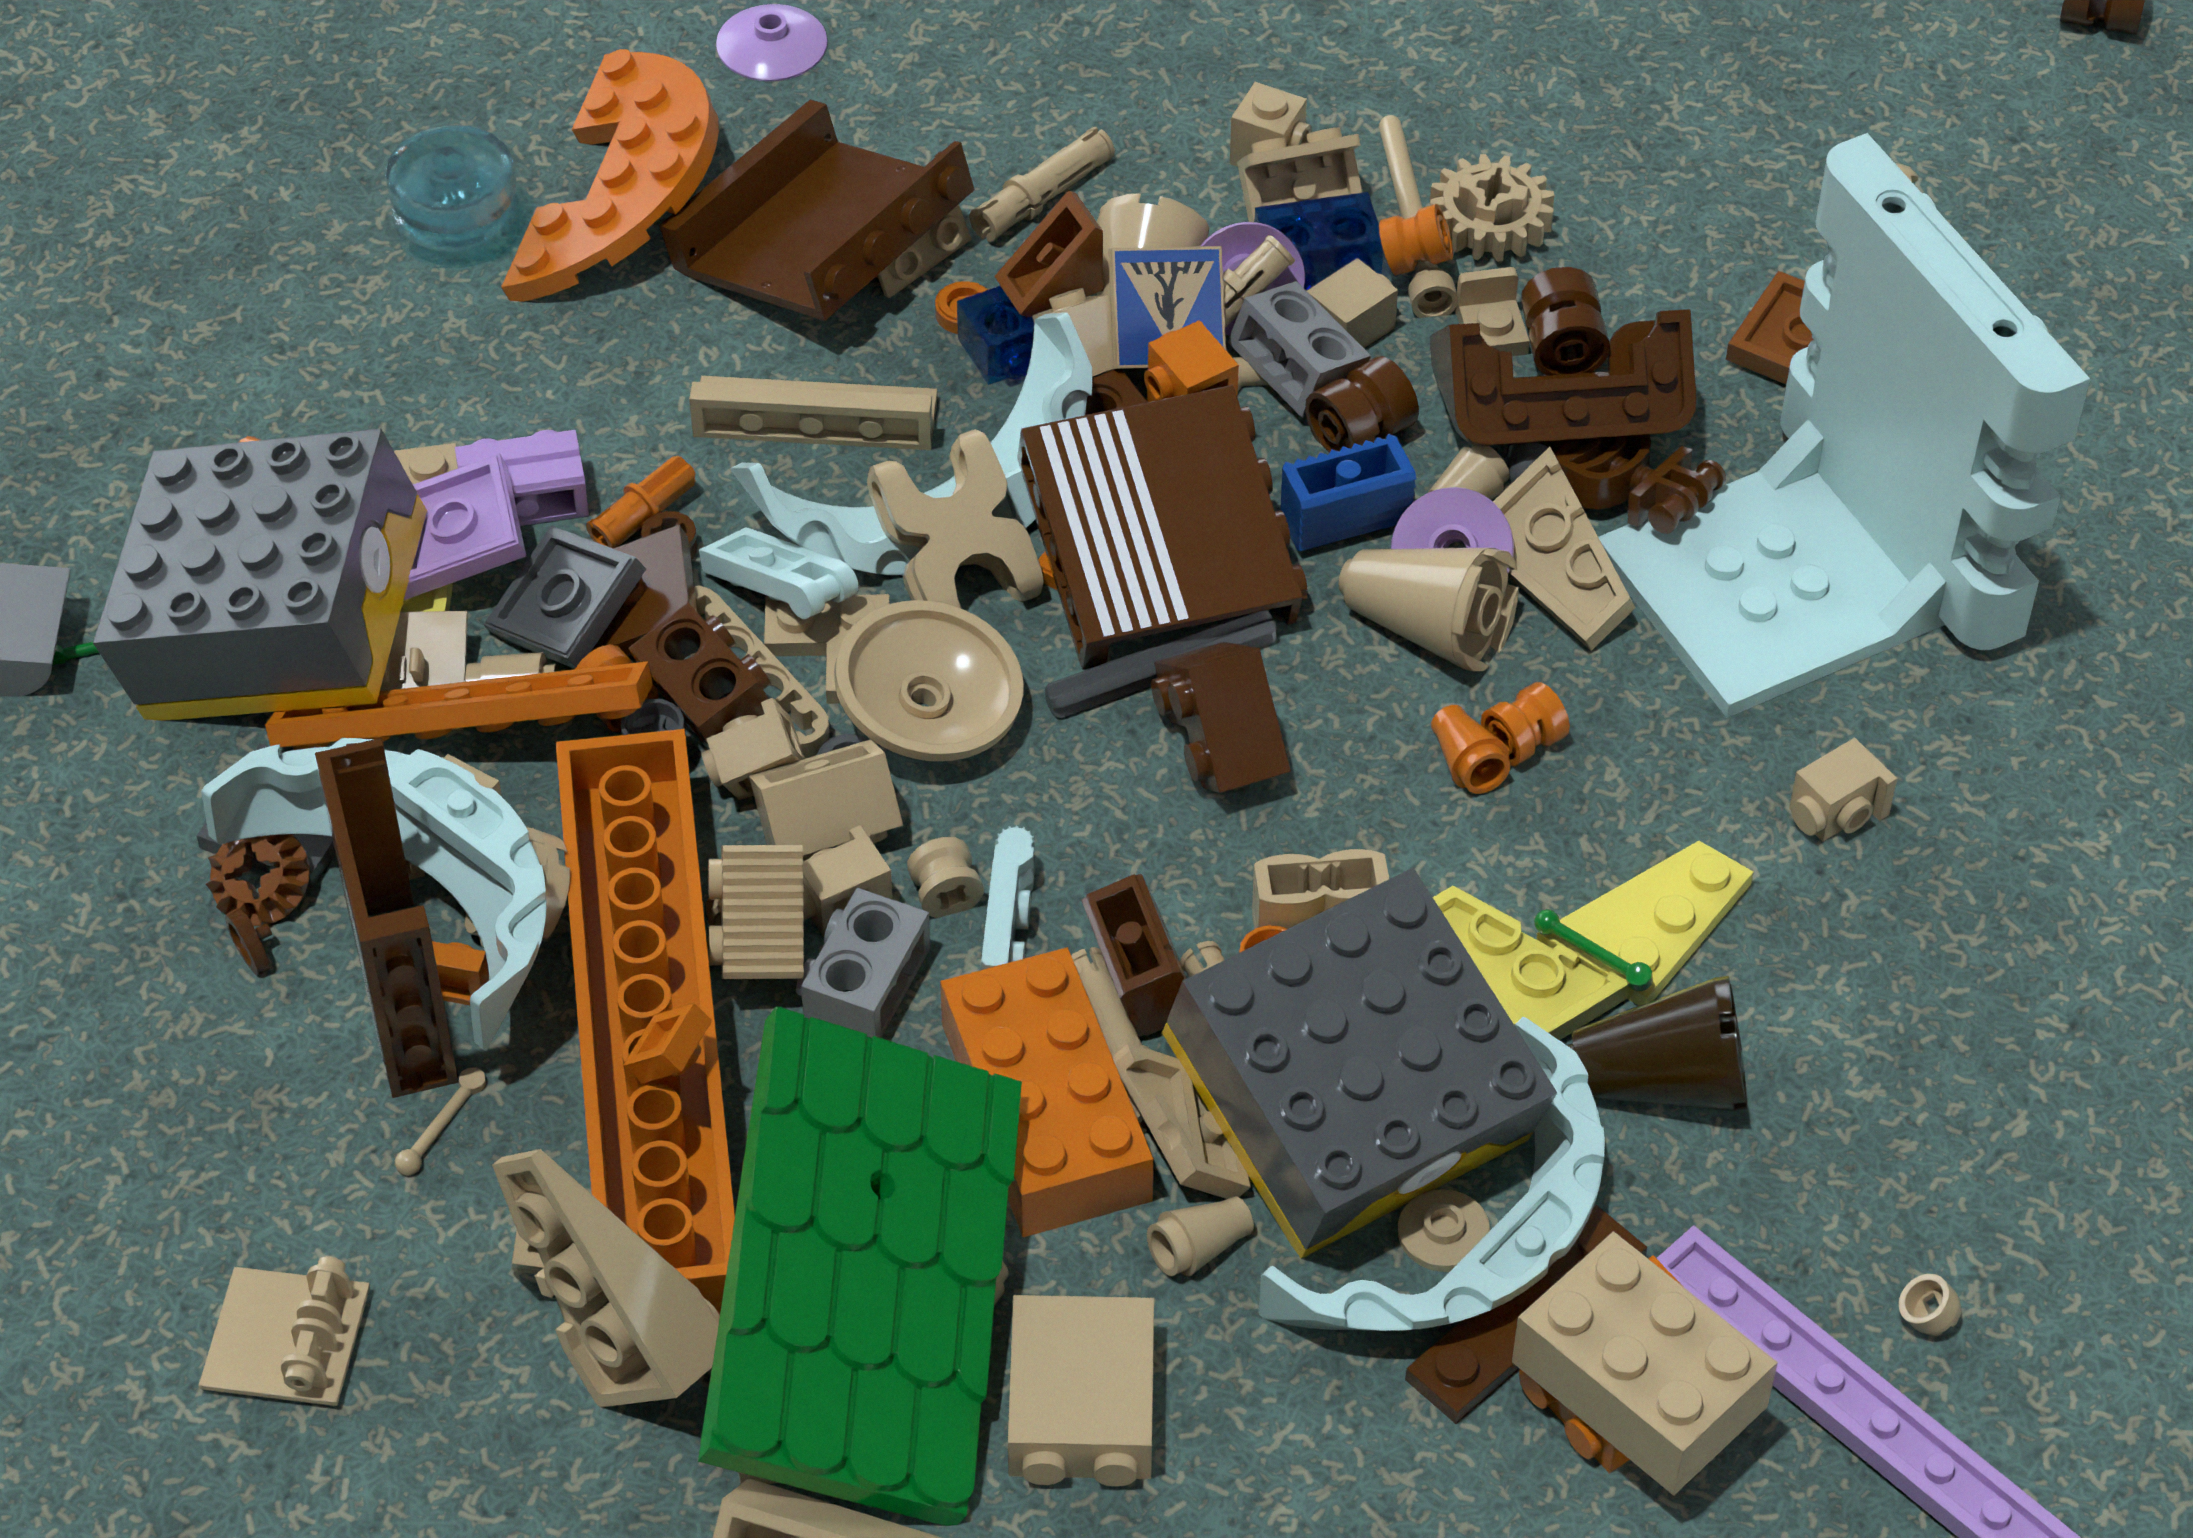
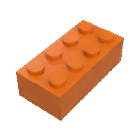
(1076, 1126)

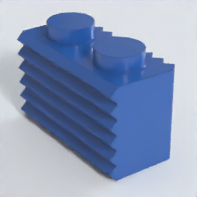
(1346, 492)

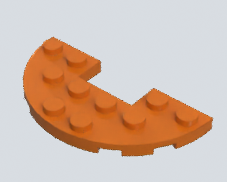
(657, 157)

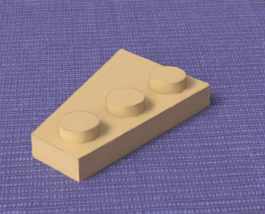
(1561, 554)

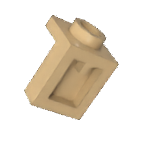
(1491, 300)

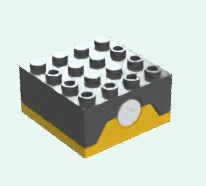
(262, 576)
(1357, 1061)

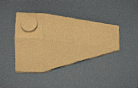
(627, 1313)

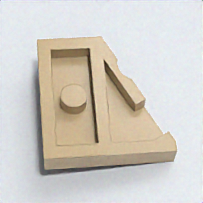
(1181, 1122)

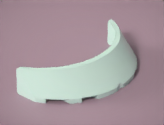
(1052, 391)
(447, 829)
(1512, 1252)

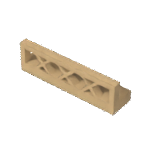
(813, 412)

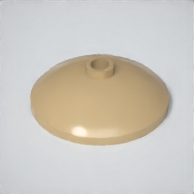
(933, 658)

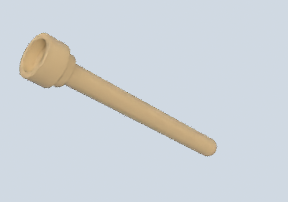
(1431, 289)

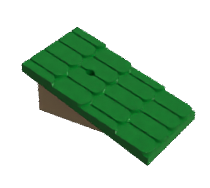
(863, 1271)

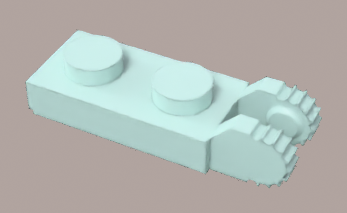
(1009, 897)

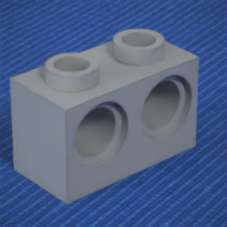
(1294, 343)
(873, 970)

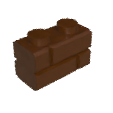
(1136, 951)

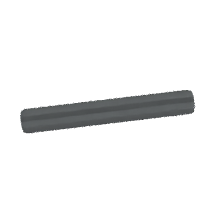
(1138, 669)

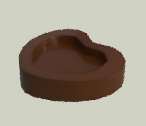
(247, 940)

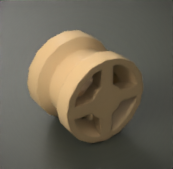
(945, 876)

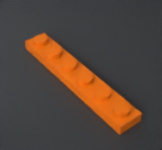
(486, 703)

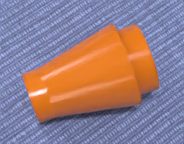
(1471, 752)

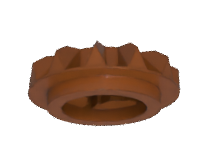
(279, 889)

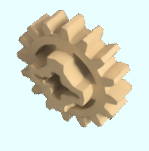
(1494, 206)

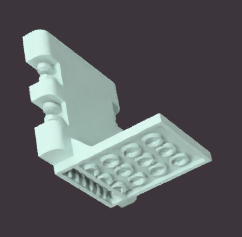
(1899, 467)

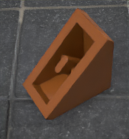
(1055, 258)

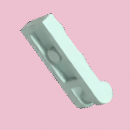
(780, 570)

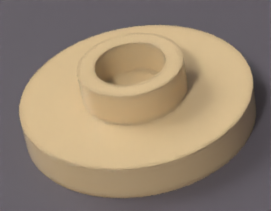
(1441, 1228)

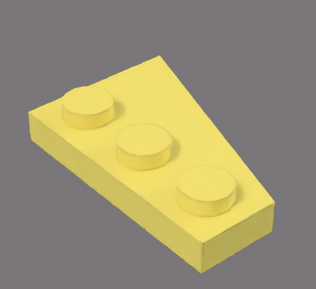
(1659, 914)
(1527, 974)

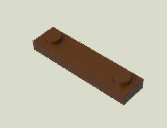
(1479, 1350)

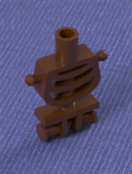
(1618, 469)

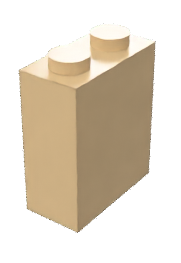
(1081, 1389)

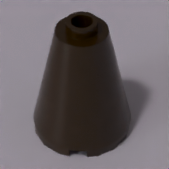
(1669, 1051)

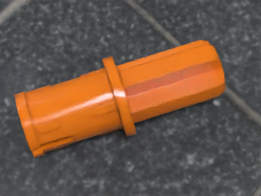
(641, 502)

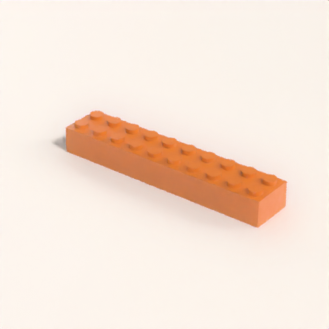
(638, 953)

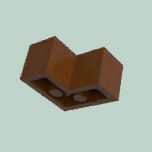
(1227, 712)

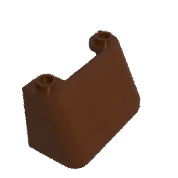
(1642, 393)

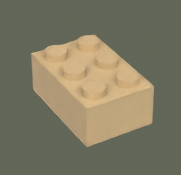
(1643, 1362)

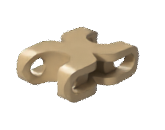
(956, 527)

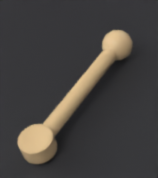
(470, 1082)

